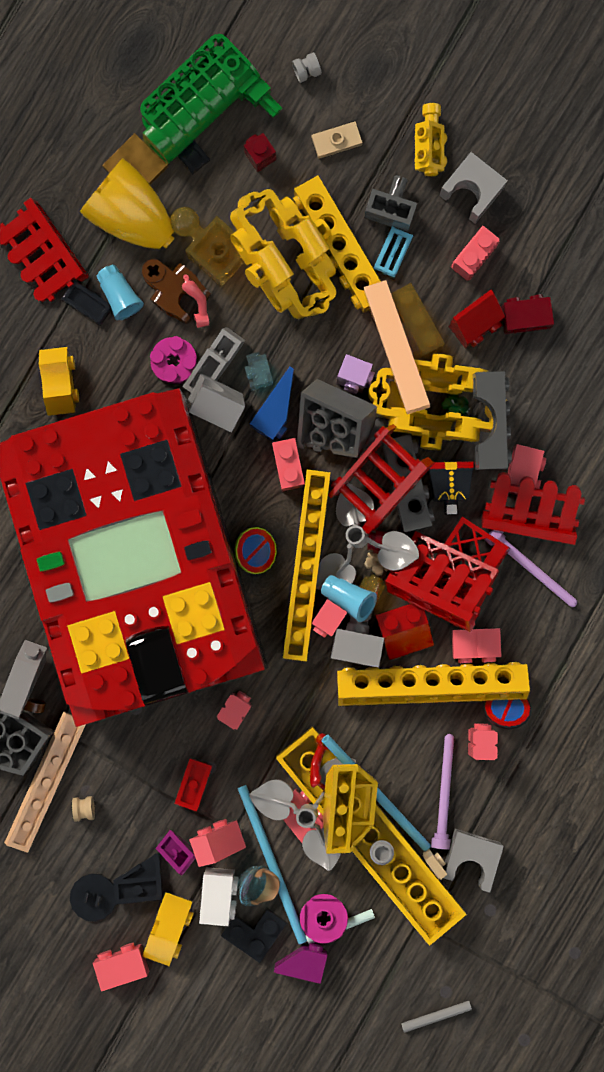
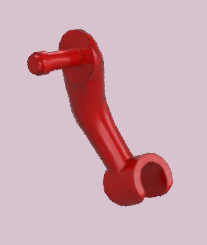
(315, 776)

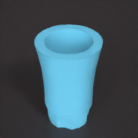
(118, 293)
(349, 597)

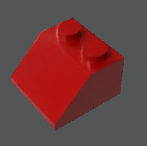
(477, 320)
(404, 630)

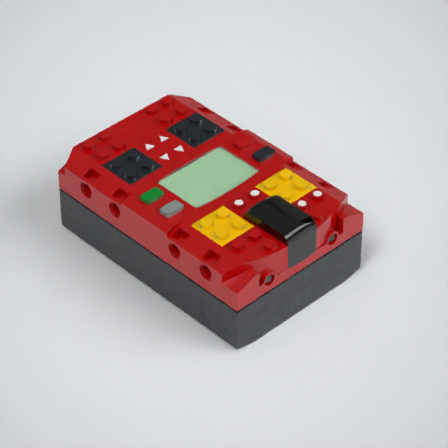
(129, 556)

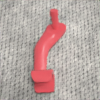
(193, 290)

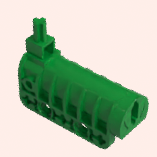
(201, 97)

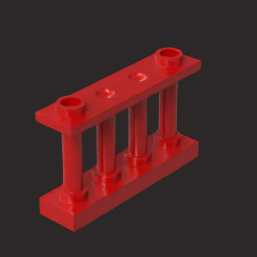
(402, 484)

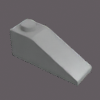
(22, 678)

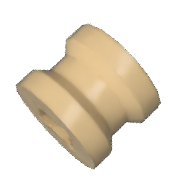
(83, 808)

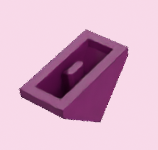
(176, 852)

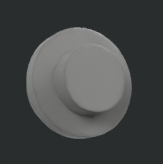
(381, 852)

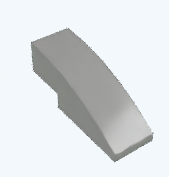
(216, 357)

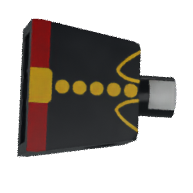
(450, 483)

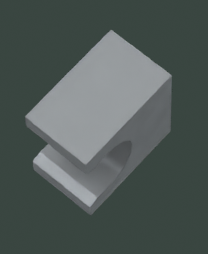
(478, 178)
(216, 403)
(357, 647)
(471, 847)

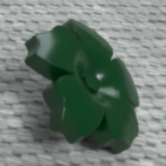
(456, 404)

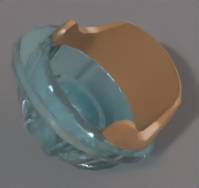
(257, 885)

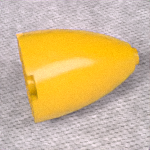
(129, 209)

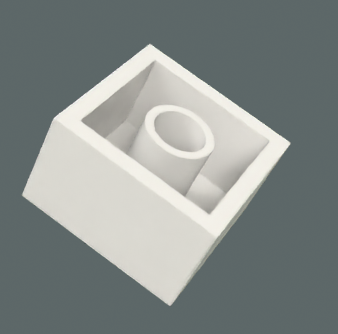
(216, 899)

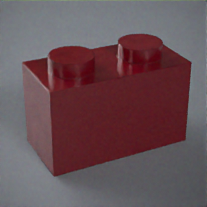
(527, 314)

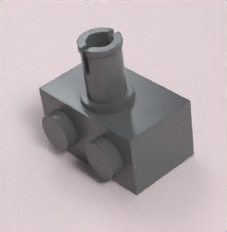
(391, 208)

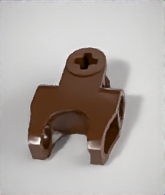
(169, 287)

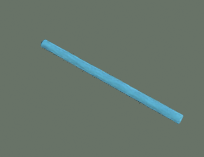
(381, 798)
(272, 864)

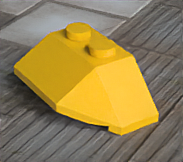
(348, 807)

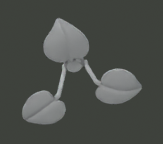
(396, 547)
(275, 800)

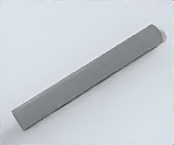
(436, 1016)

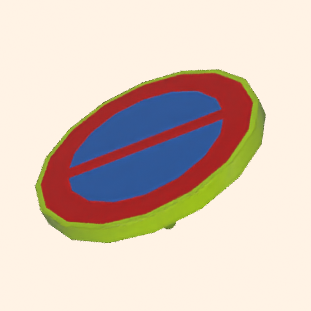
(255, 550)

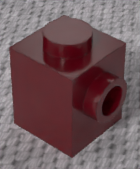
(259, 151)

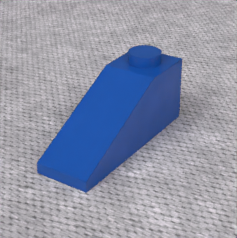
(273, 414)

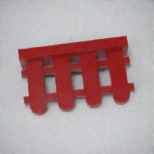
(50, 258)
(541, 526)
(443, 603)

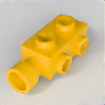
(427, 146)

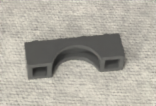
(491, 390)

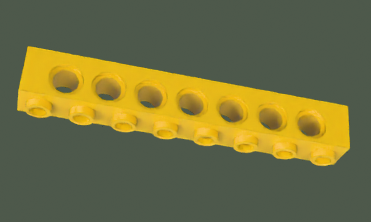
(306, 565)
(423, 693)

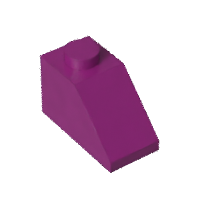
(304, 963)

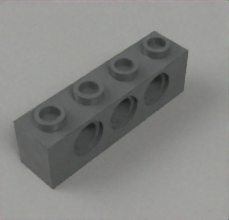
(409, 520)

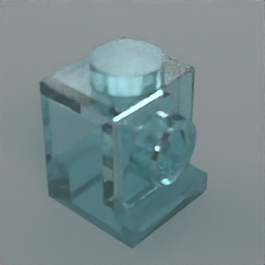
(258, 371)

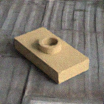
(336, 140)
(435, 863)

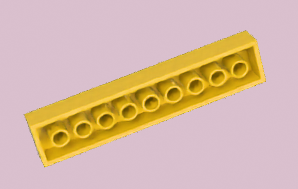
(406, 876)

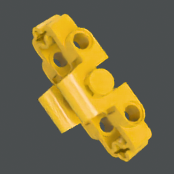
(268, 259)
(427, 425)

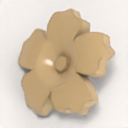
(373, 562)

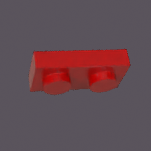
(193, 784)

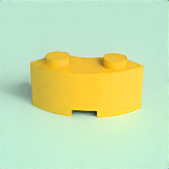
(57, 381)
(167, 929)

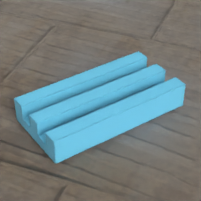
(385, 270)

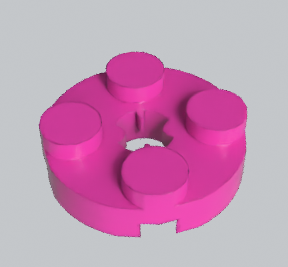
(176, 347)
(313, 909)

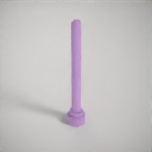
(534, 570)
(440, 838)

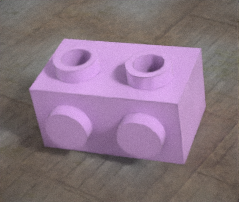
(355, 375)

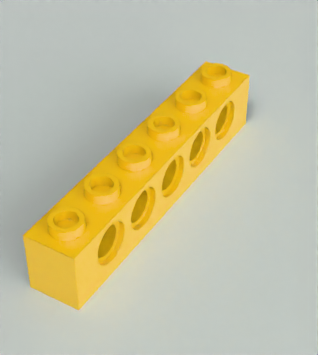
(315, 191)

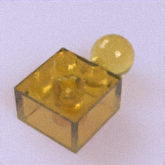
(202, 250)

